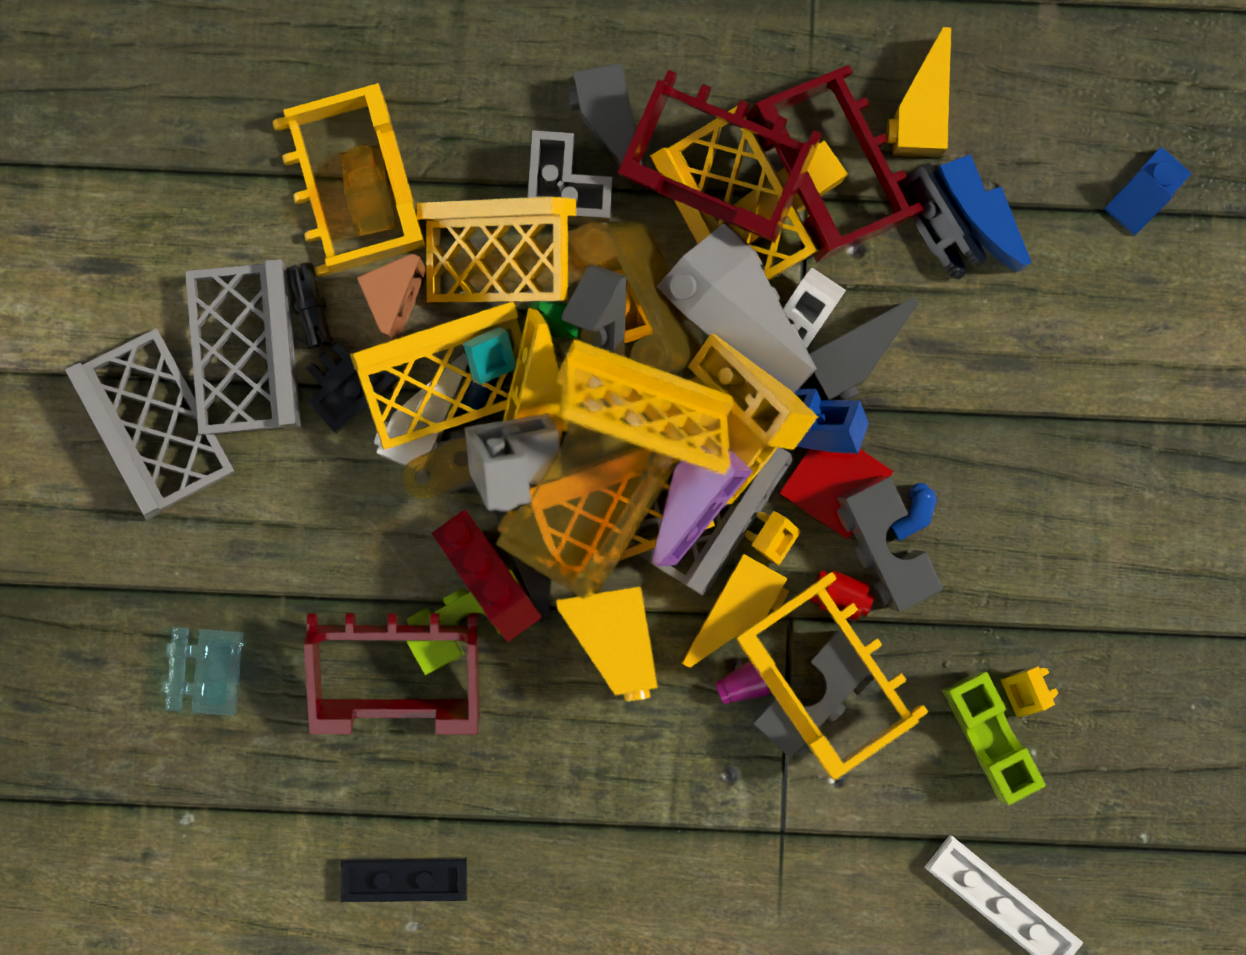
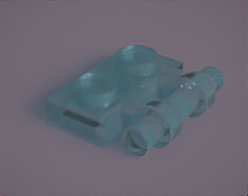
(215, 672)

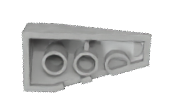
(730, 296)

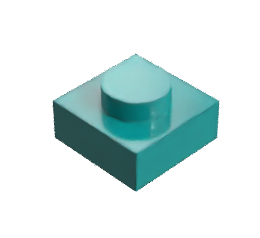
(490, 355)

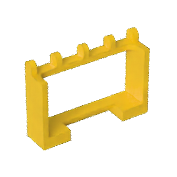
(373, 98)
(791, 705)

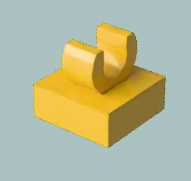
(775, 536)
(1029, 691)

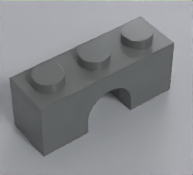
(869, 514)
(840, 674)

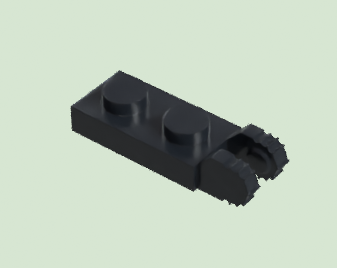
(941, 221)

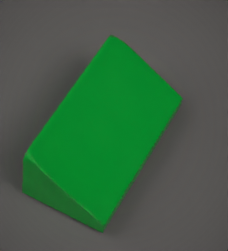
(552, 315)

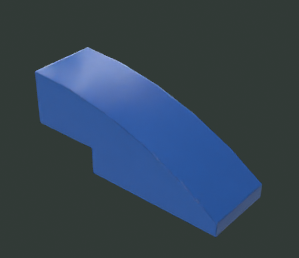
(985, 212)
(838, 426)

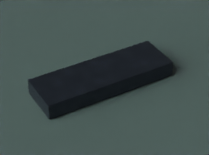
(404, 879)

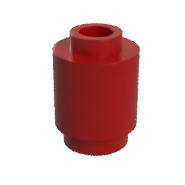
(846, 591)

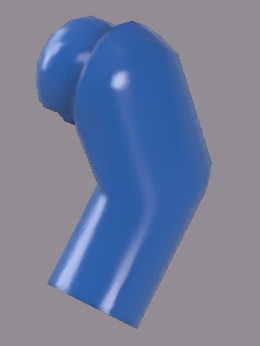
(920, 512)

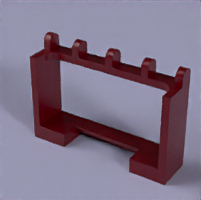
(739, 217)
(819, 221)
(338, 715)

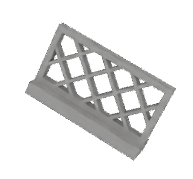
(279, 347)
(117, 439)
(730, 528)

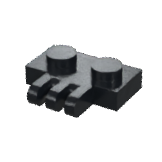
(342, 391)

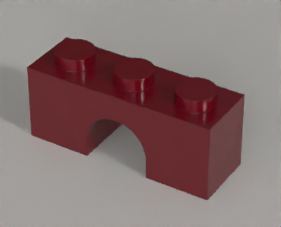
(486, 575)

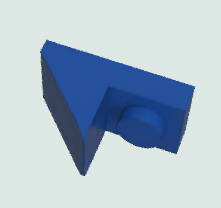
(1148, 191)

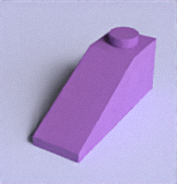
(692, 505)

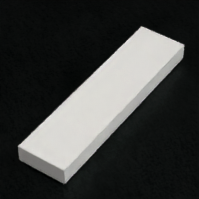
(1000, 901)

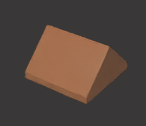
(393, 292)

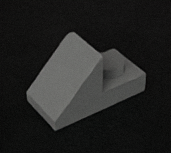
(599, 309)

